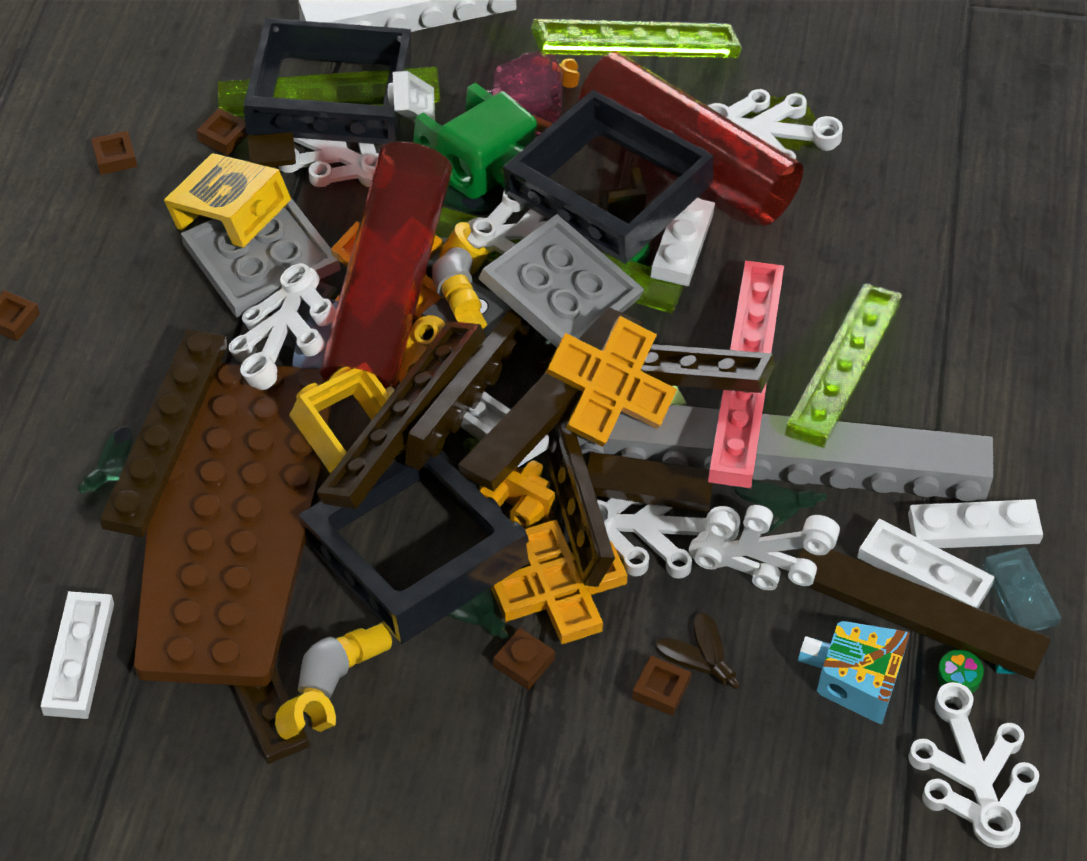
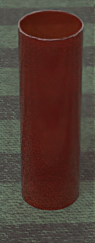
(745, 167)
(388, 262)

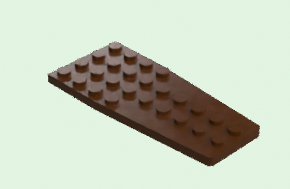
(228, 536)

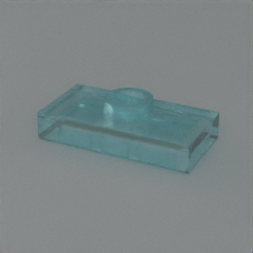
(1022, 589)

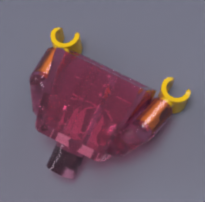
(537, 84)

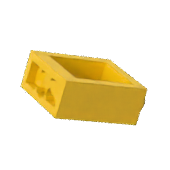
(314, 398)

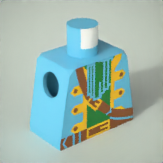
(858, 666)

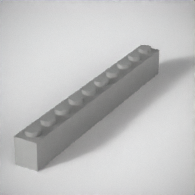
(854, 456)

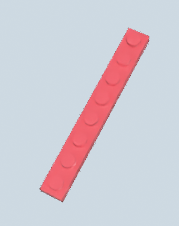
(741, 411)

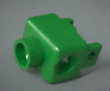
(479, 139)

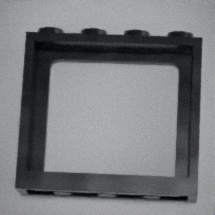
(596, 115)
(324, 119)
(442, 591)

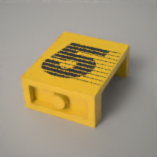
(231, 191)

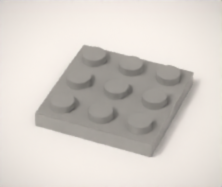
(254, 272)
(559, 281)

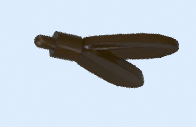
(706, 657)

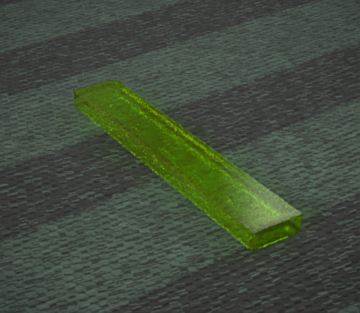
(635, 38)
(349, 87)
(843, 366)

